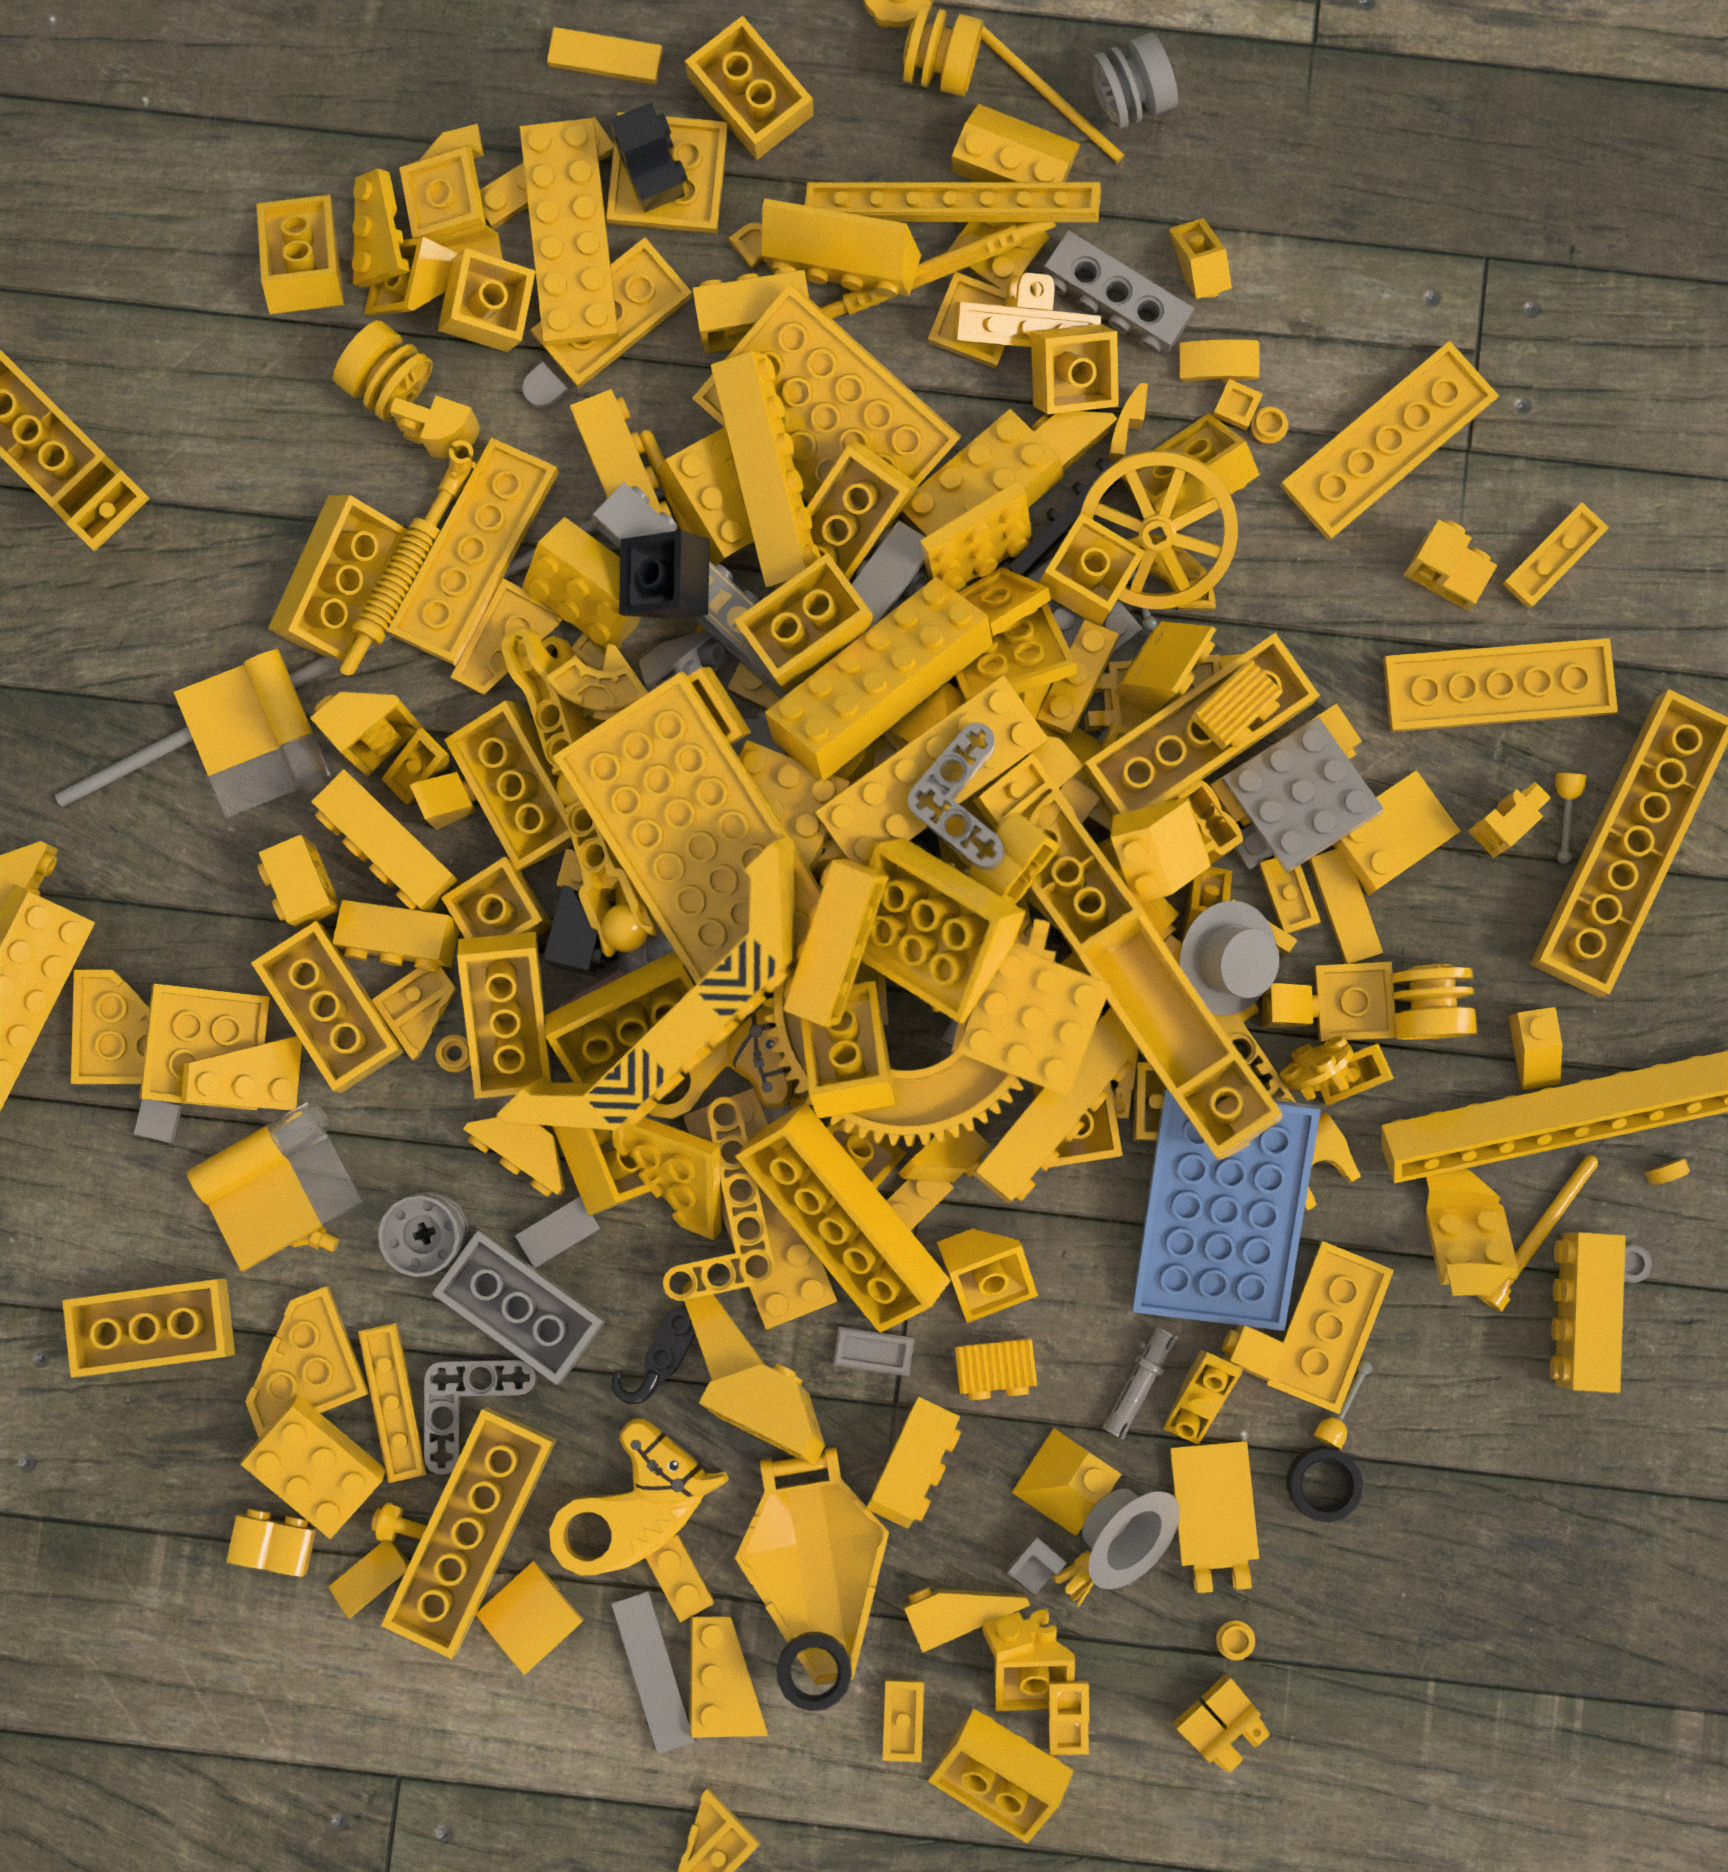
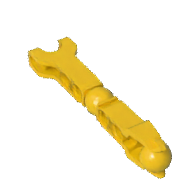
(624, 925)

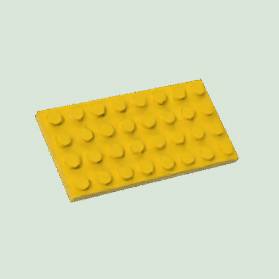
(681, 820)

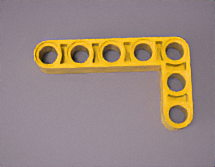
(736, 1212)

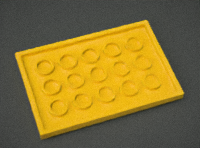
(836, 395)

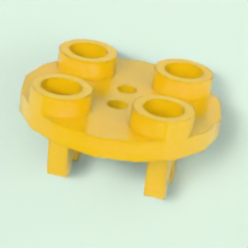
(1318, 1064)

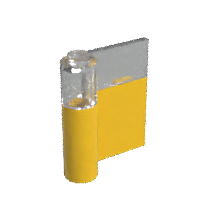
(253, 734)
(275, 1185)

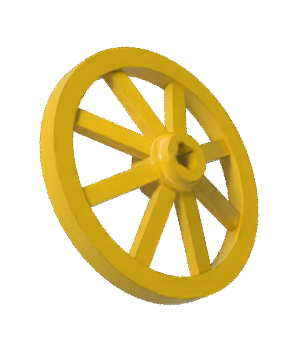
(1224, 554)

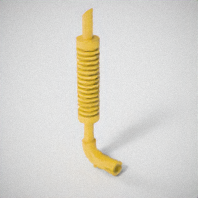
(407, 561)

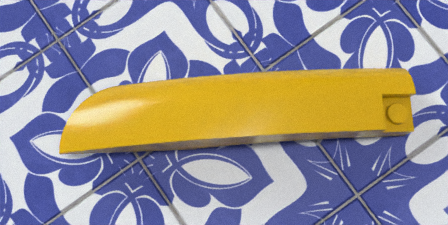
(1148, 987)

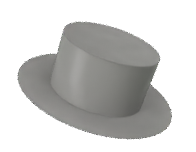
(1230, 957)
(1127, 1556)

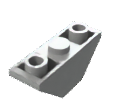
(681, 655)

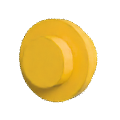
(1269, 425)
(1235, 1640)

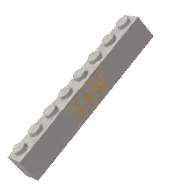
(630, 515)

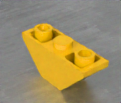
(26, 868)
(522, 1148)
(1201, 1396)

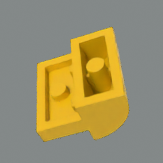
(436, 426)

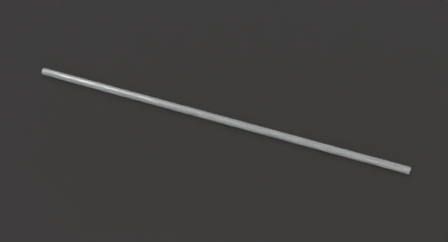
(298, 678)

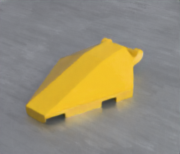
(814, 1559)

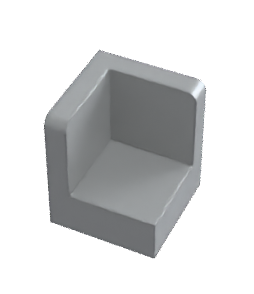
(1035, 1564)

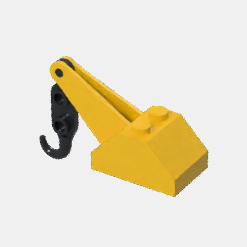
(742, 1387)

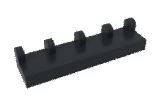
(1057, 529)

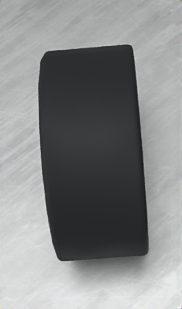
(1354, 1484)
(793, 1693)

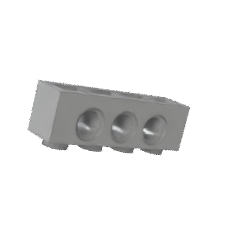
(1109, 274)

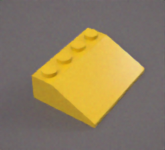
(937, 929)

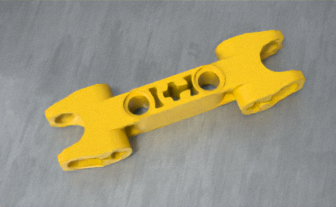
(1330, 1142)

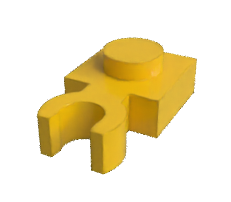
(1014, 1637)

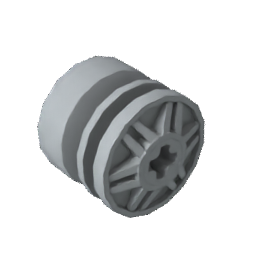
(1140, 79)
(401, 1238)

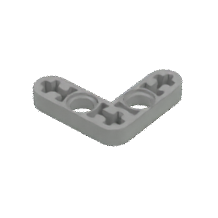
(945, 793)
(451, 1398)

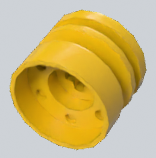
(942, 50)
(381, 369)
(1433, 1003)

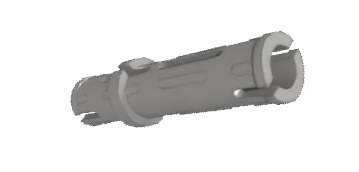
(1143, 1376)

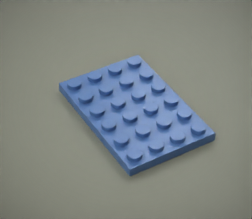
(1227, 1229)

